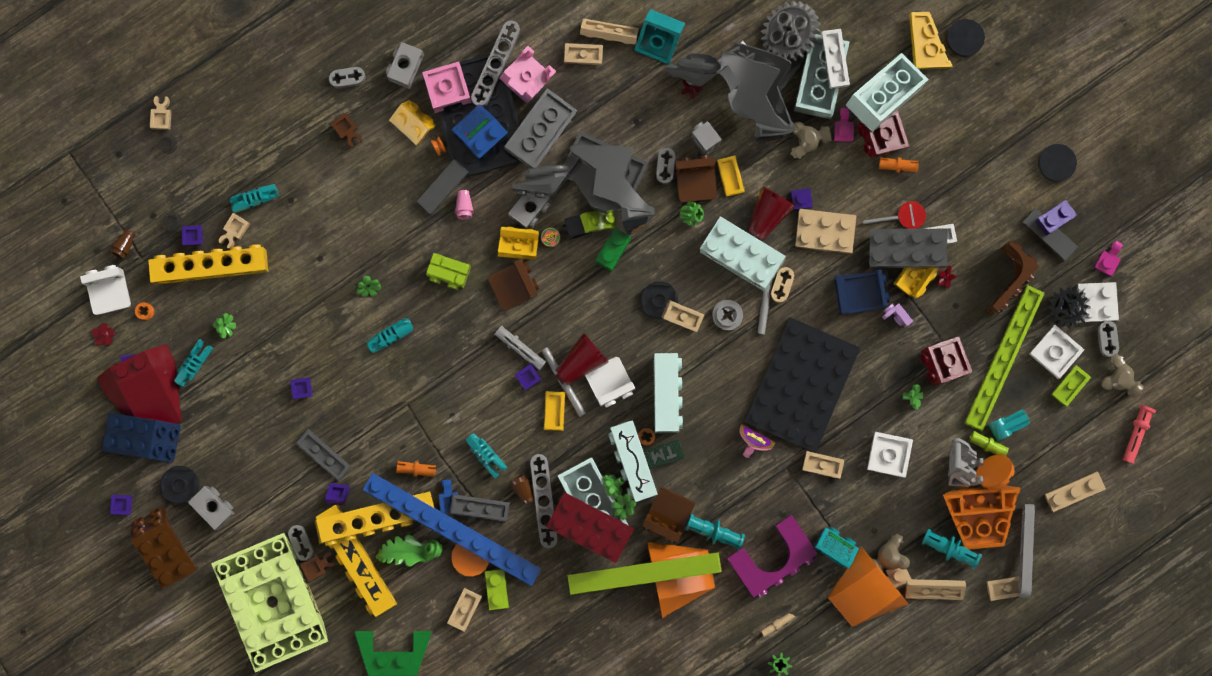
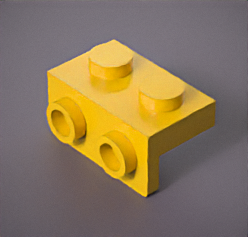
(412, 121)
(518, 243)
(914, 280)

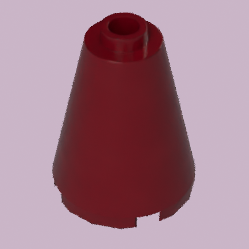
(768, 213)
(580, 361)

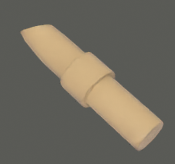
(777, 624)

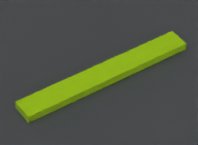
(1004, 358)
(644, 573)

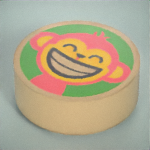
(550, 237)

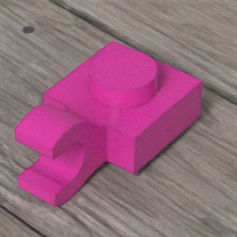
(844, 130)
(1108, 261)

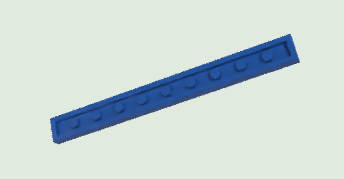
(451, 529)

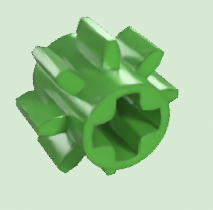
(691, 213)
(776, 660)

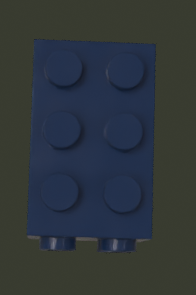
(141, 437)

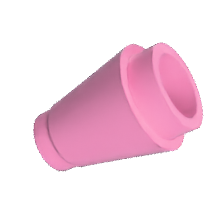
(463, 205)

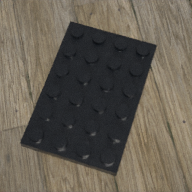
(499, 106)
(802, 385)

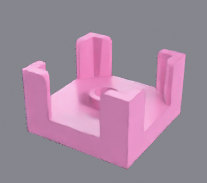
(526, 75)
(446, 86)

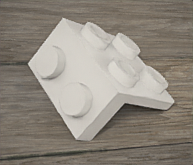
(107, 290)
(610, 383)

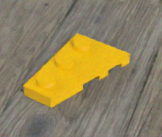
(926, 45)

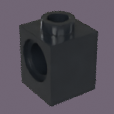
(574, 227)

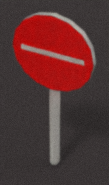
(910, 215)

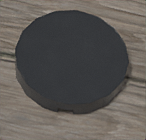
(965, 37)
(1057, 162)
(655, 298)
(179, 484)

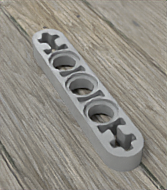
(495, 54)
(538, 492)
(1026, 550)

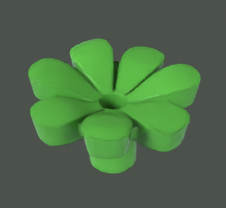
(368, 286)
(223, 325)
(914, 396)
(613, 485)
(624, 506)

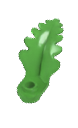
(409, 551)

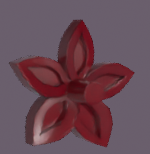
(691, 89)
(945, 277)

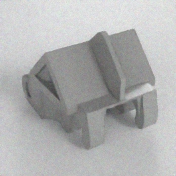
(961, 464)

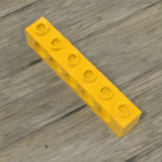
(158, 265)
(325, 525)

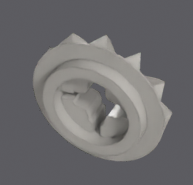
(718, 314)

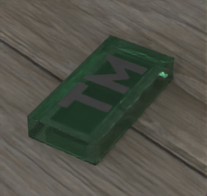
(664, 454)

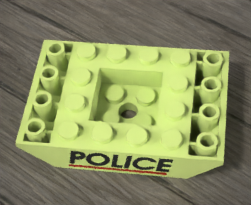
(249, 581)

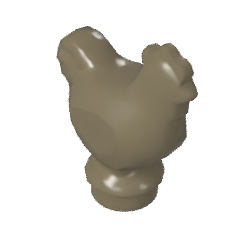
(808, 139)
(1122, 378)
(889, 555)

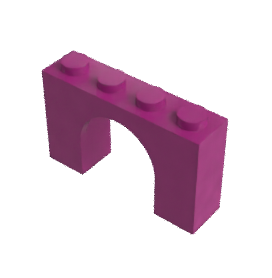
(799, 552)

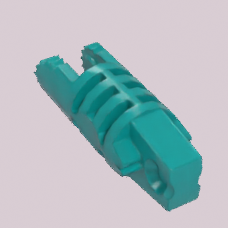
(252, 198)
(390, 335)
(192, 363)
(485, 455)

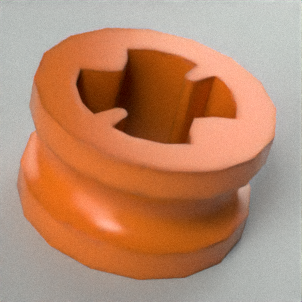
(438, 146)
(145, 305)
(644, 442)

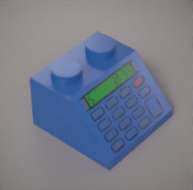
(479, 131)

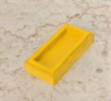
(730, 176)
(554, 411)

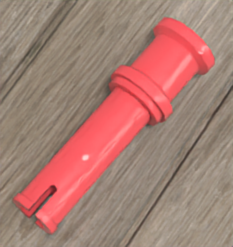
(1138, 423)

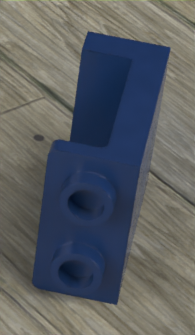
(861, 292)

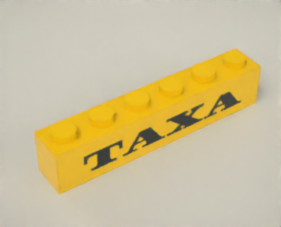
(361, 570)

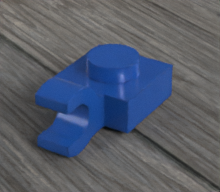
(445, 499)

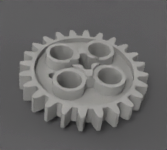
(791, 30)

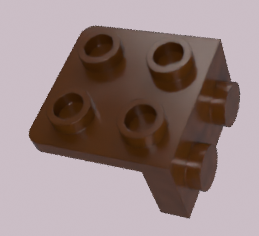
(696, 179)
(513, 285)
(668, 515)

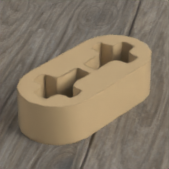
(786, 287)

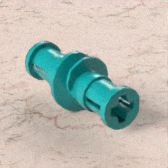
(715, 532)
(951, 549)

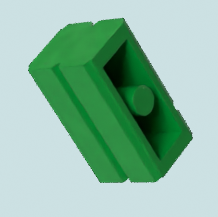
(613, 249)

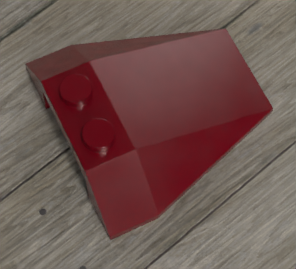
(145, 385)

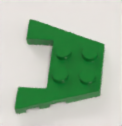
(393, 662)

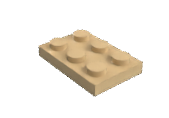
(825, 231)

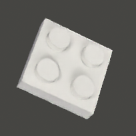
(1102, 301)
(1056, 351)
(889, 454)

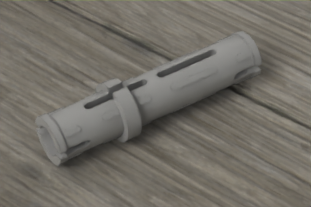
(519, 347)

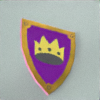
(754, 440)

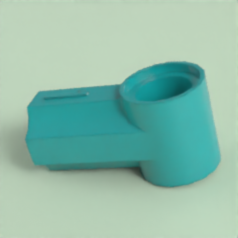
(1006, 426)

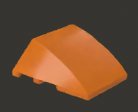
(982, 514)
(865, 591)
(678, 592)

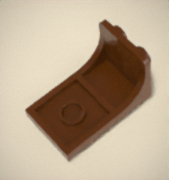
(1024, 269)
(161, 547)

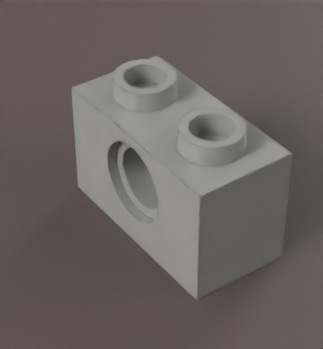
(404, 76)
(705, 138)
(526, 218)
(201, 502)

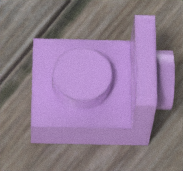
(901, 316)

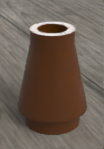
(123, 244)
(522, 489)

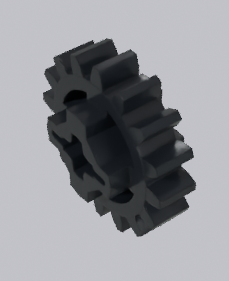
(1076, 304)

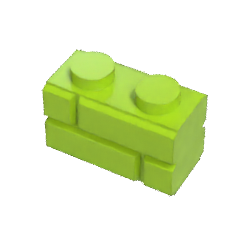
(448, 271)

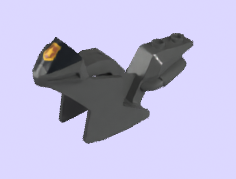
(752, 82)
(600, 177)

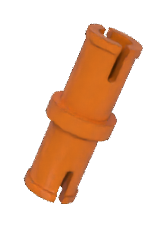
(898, 164)
(416, 469)

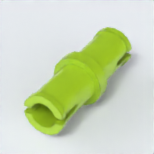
(987, 444)

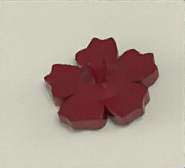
(103, 334)

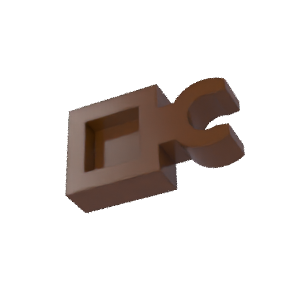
(345, 128)
(314, 567)

